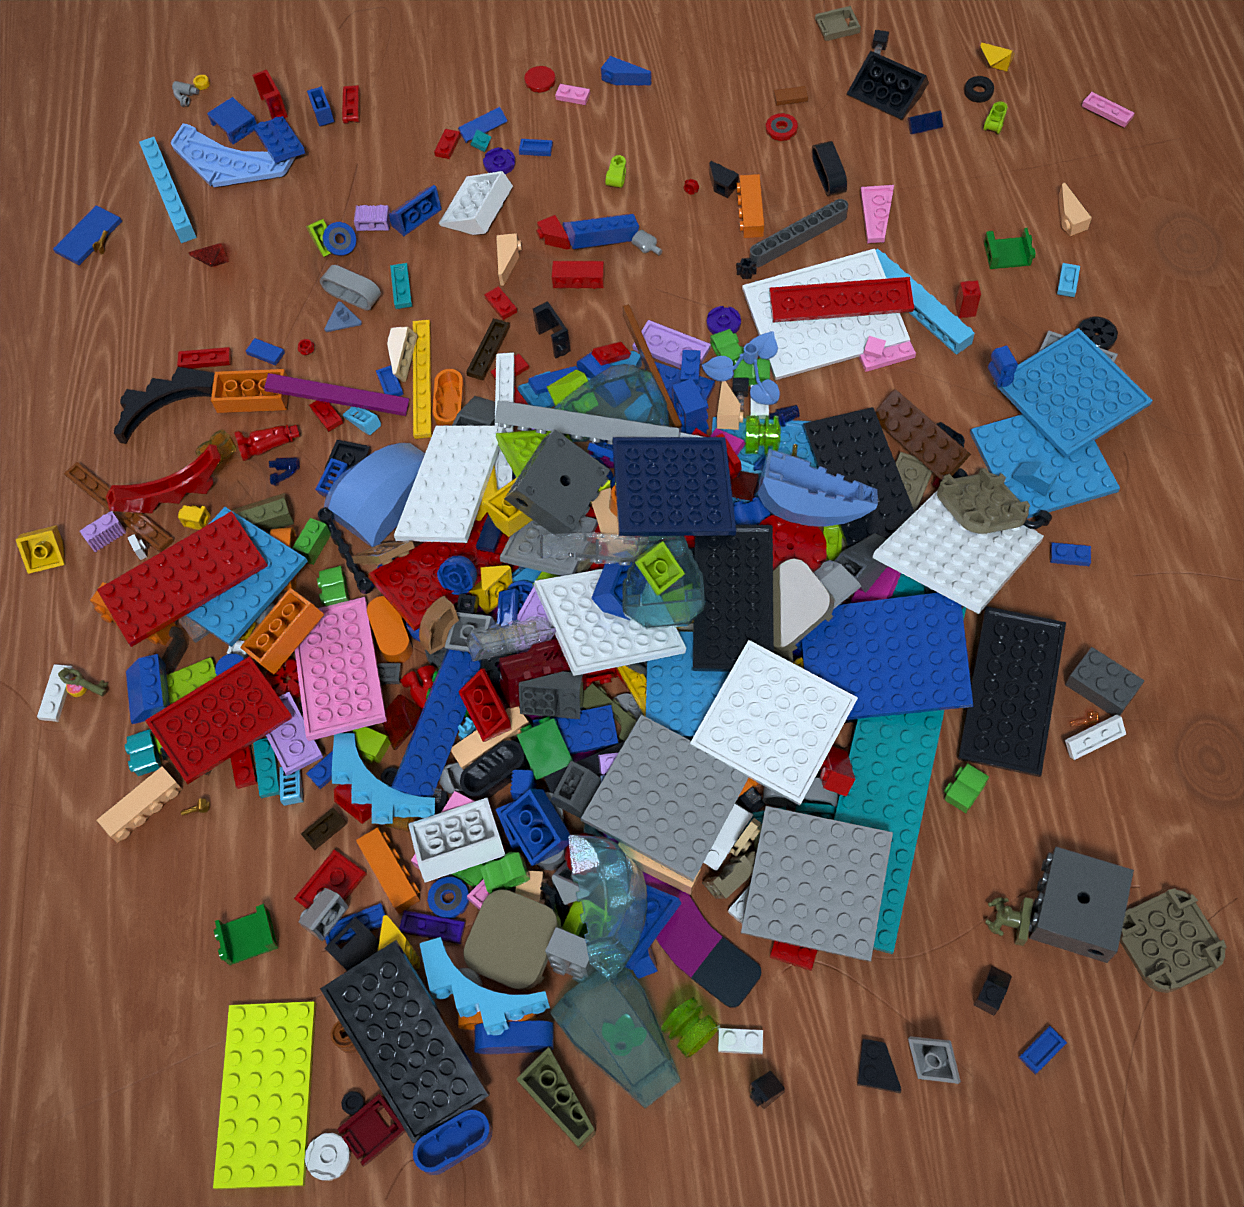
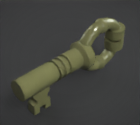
(79, 680)

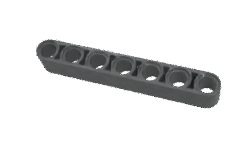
(799, 232)

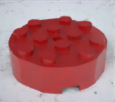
(797, 542)

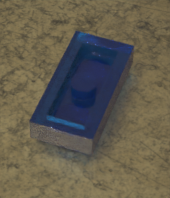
(925, 122)

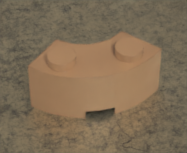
(436, 624)

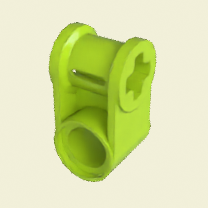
(996, 117)
(617, 171)

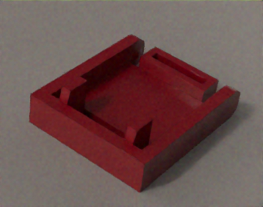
(368, 1131)

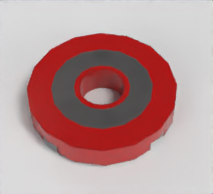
(785, 120)

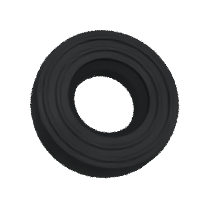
(980, 81)

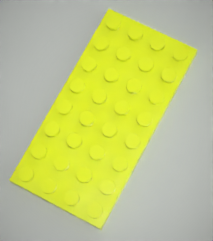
(265, 1096)

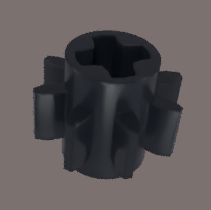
(746, 268)

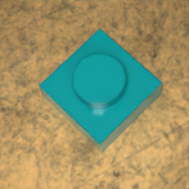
(480, 140)

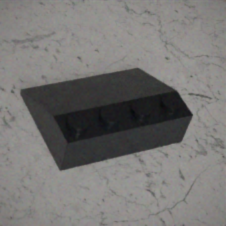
(888, 85)

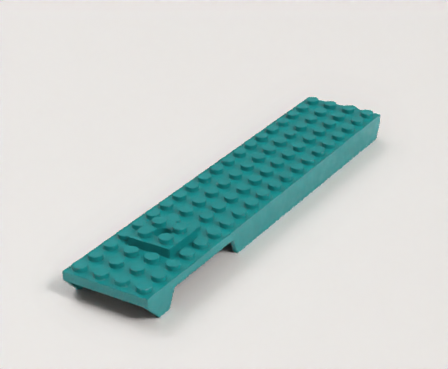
(892, 778)

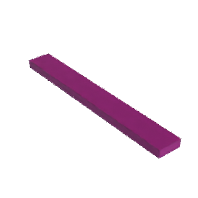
(336, 394)

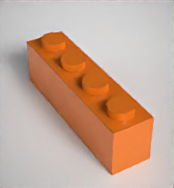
(751, 206)
(388, 871)

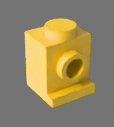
(194, 517)

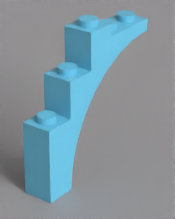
(367, 789)
(470, 998)

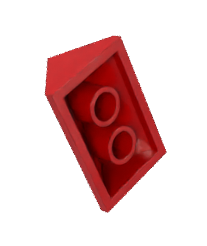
(485, 706)

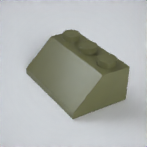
(267, 513)

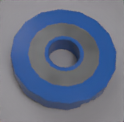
(346, 232)
(440, 889)

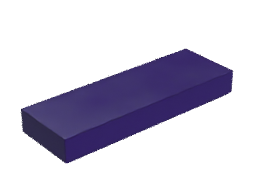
(432, 927)

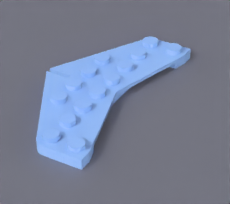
(224, 165)

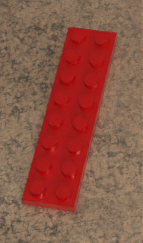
(841, 299)

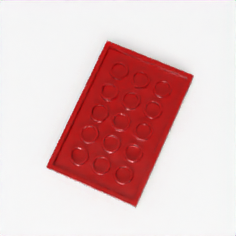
(218, 719)

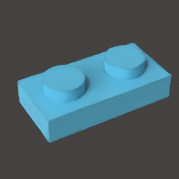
(1068, 280)

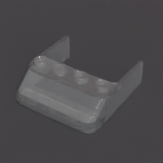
(597, 546)

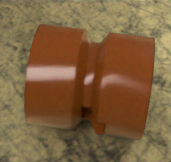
(341, 1038)

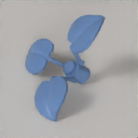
(764, 346)

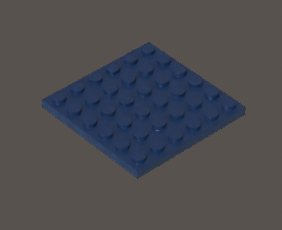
(673, 486)

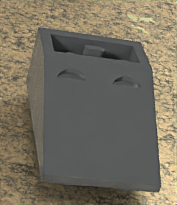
(476, 413)
(859, 561)
(552, 696)
(576, 789)

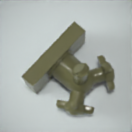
(1011, 918)

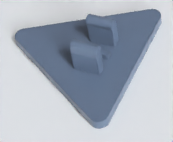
(341, 319)

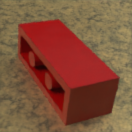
(578, 274)
(837, 772)

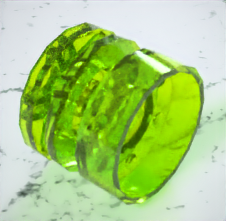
(762, 434)
(685, 1023)

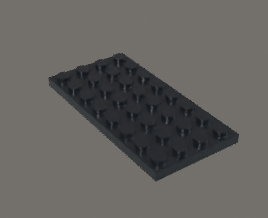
(859, 451)
(737, 594)
(1012, 691)
(405, 1041)

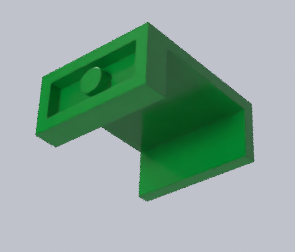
(1009, 251)
(544, 747)
(246, 936)

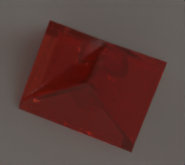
(211, 255)
(744, 485)
(401, 720)

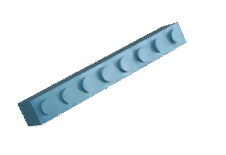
(167, 190)
(931, 312)

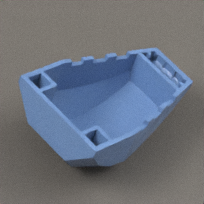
(375, 491)
(811, 495)

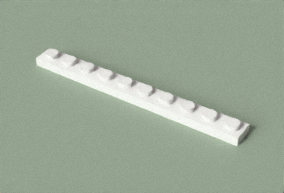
(504, 392)

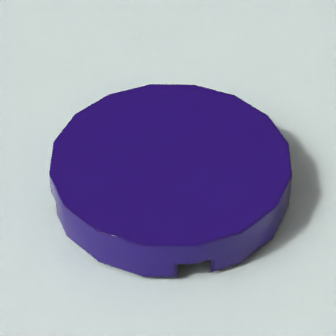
(499, 160)
(722, 319)

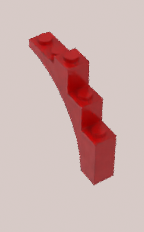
(170, 489)

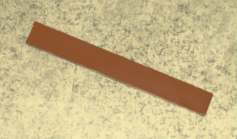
(649, 362)
(135, 521)

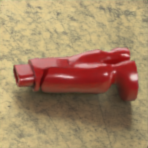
(265, 440)
(417, 691)

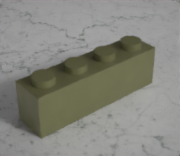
(553, 1093)

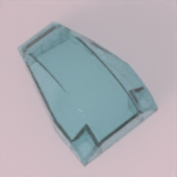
(619, 393)
(675, 605)
(612, 901)
(618, 1034)

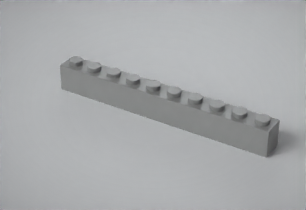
(576, 423)

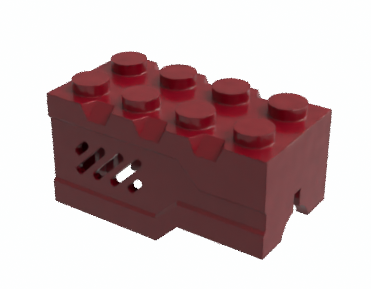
(531, 666)

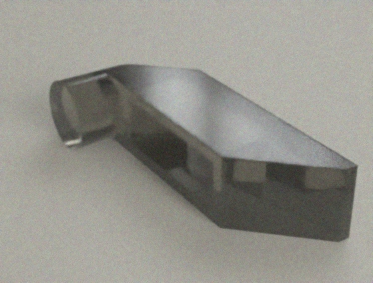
(175, 649)

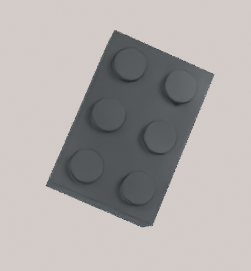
(1104, 682)

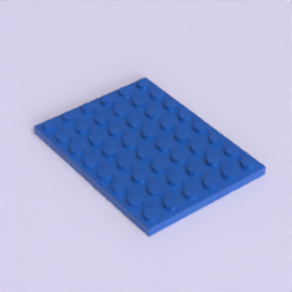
(894, 655)

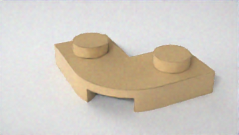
(750, 833)

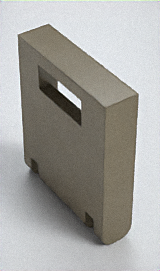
(833, 23)

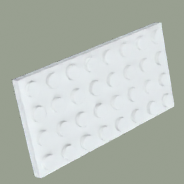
(449, 484)

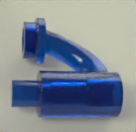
(786, 414)
(289, 464)

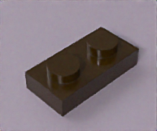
(323, 828)

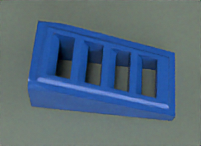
(323, 483)

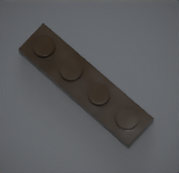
(488, 349)

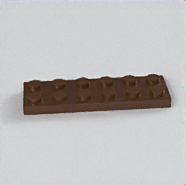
(921, 435)

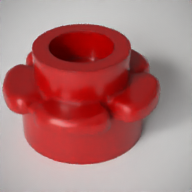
(691, 186)
(305, 347)

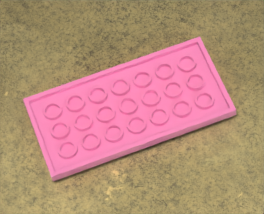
(339, 672)

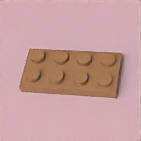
(383, 553)

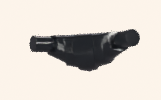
(554, 901)

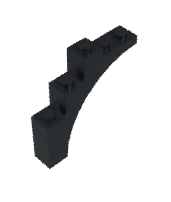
(159, 393)

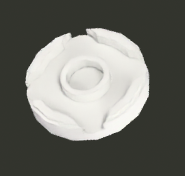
(327, 1157)

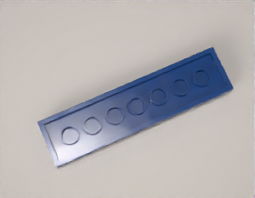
(436, 727)

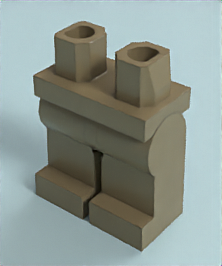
(732, 876)

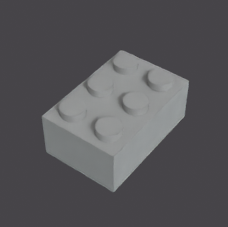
(569, 955)

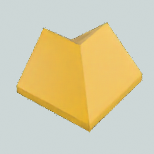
(998, 57)
(492, 582)

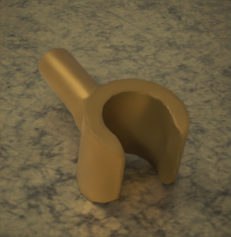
(99, 245)
(202, 807)

